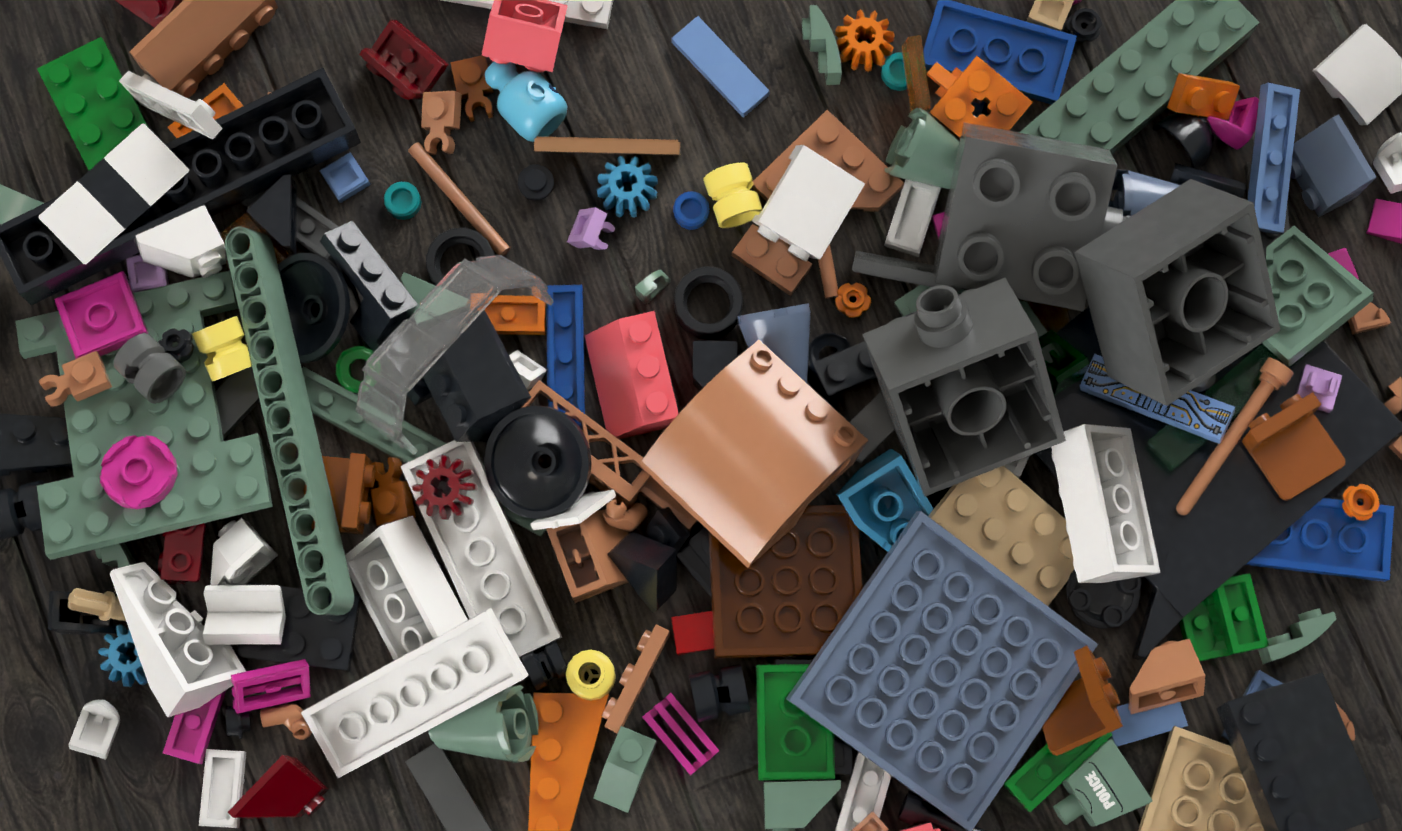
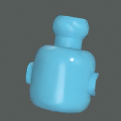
(526, 100)

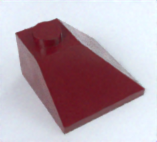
(282, 792)

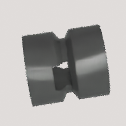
(149, 368)

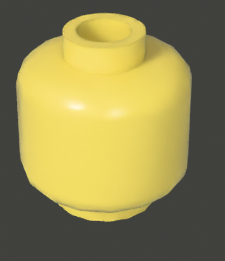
(585, 662)

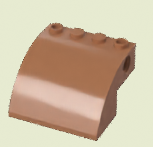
(752, 452)

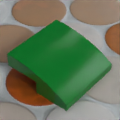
(1226, 621)

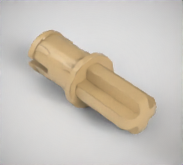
(99, 604)

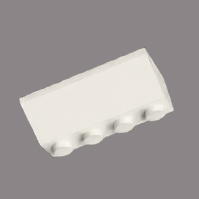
(1104, 504)
(403, 587)

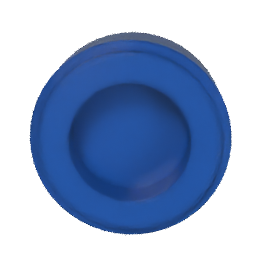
(691, 210)

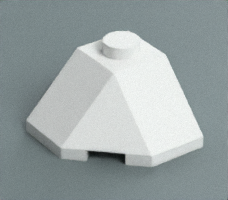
(239, 554)

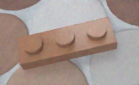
(635, 677)

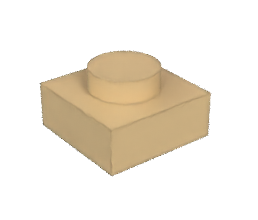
(1050, 13)

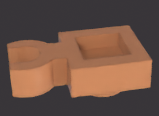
(440, 114)
(81, 379)

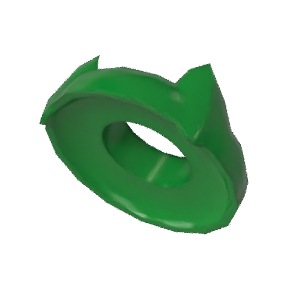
(344, 364)

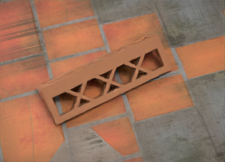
(601, 476)

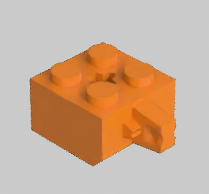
(976, 84)

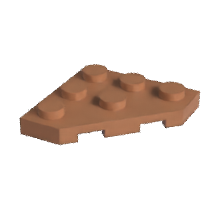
(841, 147)

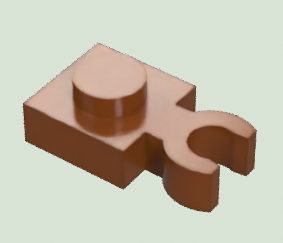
(471, 83)
(393, 497)

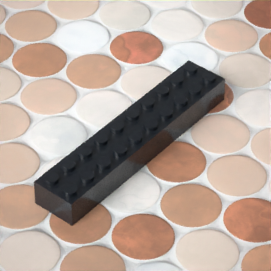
(249, 155)

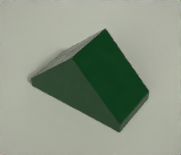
(1062, 361)

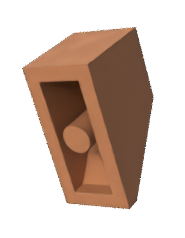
(1167, 677)

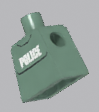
(1101, 788)

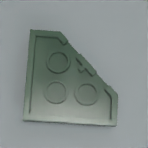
(1309, 294)

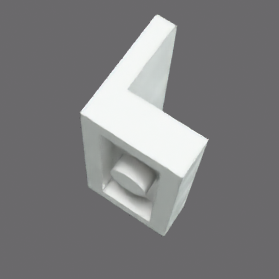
(243, 614)

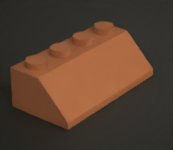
(198, 39)

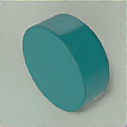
(894, 72)
(402, 200)

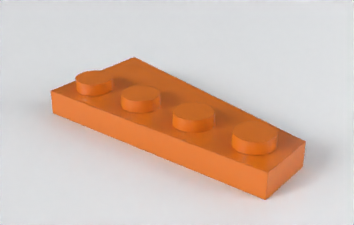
(561, 757)

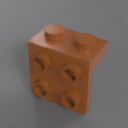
(1293, 447)
(349, 489)
(1085, 709)

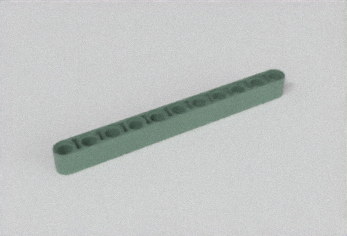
(300, 433)

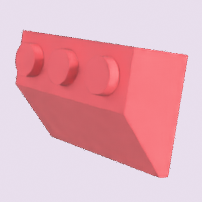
(632, 376)

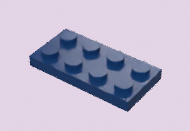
(1020, 51)
(1334, 543)

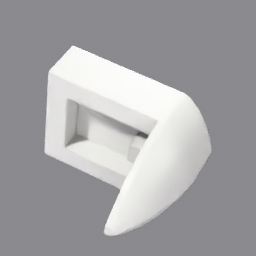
(1389, 163)
(95, 729)

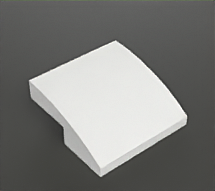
(1362, 74)

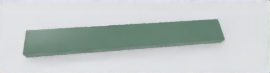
(339, 408)

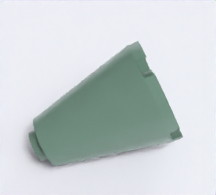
(923, 151)
(493, 728)

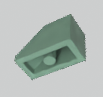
(624, 769)
(795, 803)

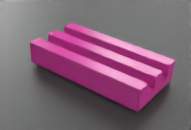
(270, 680)
(660, 709)

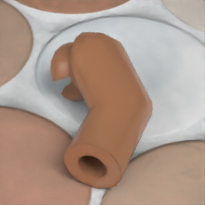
(625, 520)
(289, 716)

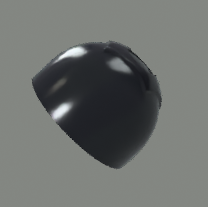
(1192, 133)

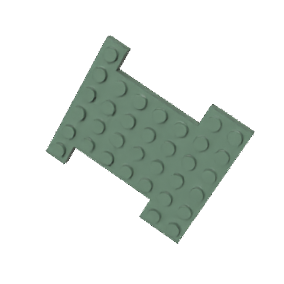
(213, 474)

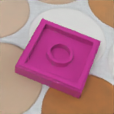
(101, 316)

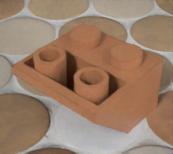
(584, 556)

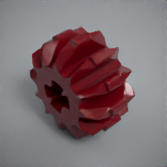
(432, 492)

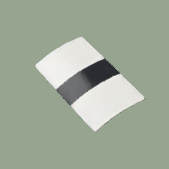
(113, 193)

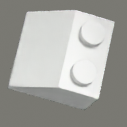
(184, 245)

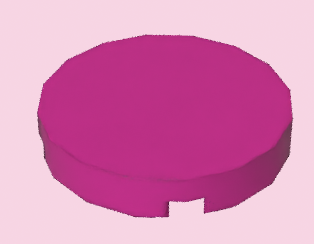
(138, 471)

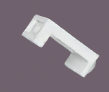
(808, 204)

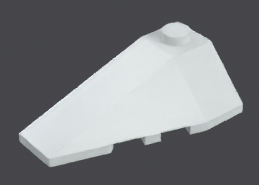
(171, 642)

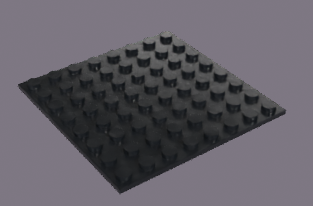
(1239, 507)

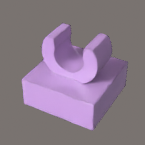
(588, 227)
(1322, 384)

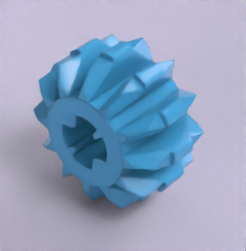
(640, 182)
(119, 660)

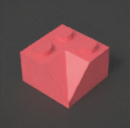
(524, 33)

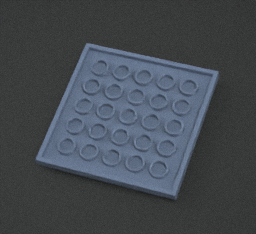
(942, 671)

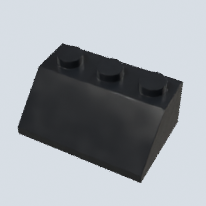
(476, 383)

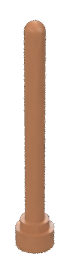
(1272, 378)

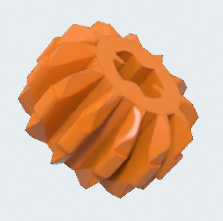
(864, 29)

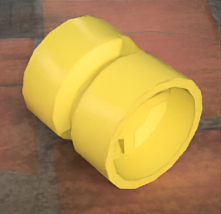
(731, 190)
(223, 348)

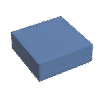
(345, 177)

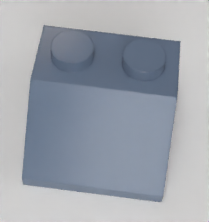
(1330, 167)

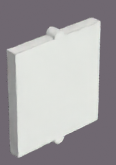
(580, 511)

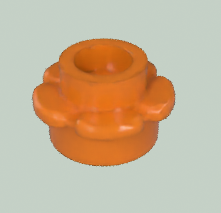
(848, 308)
(1367, 495)

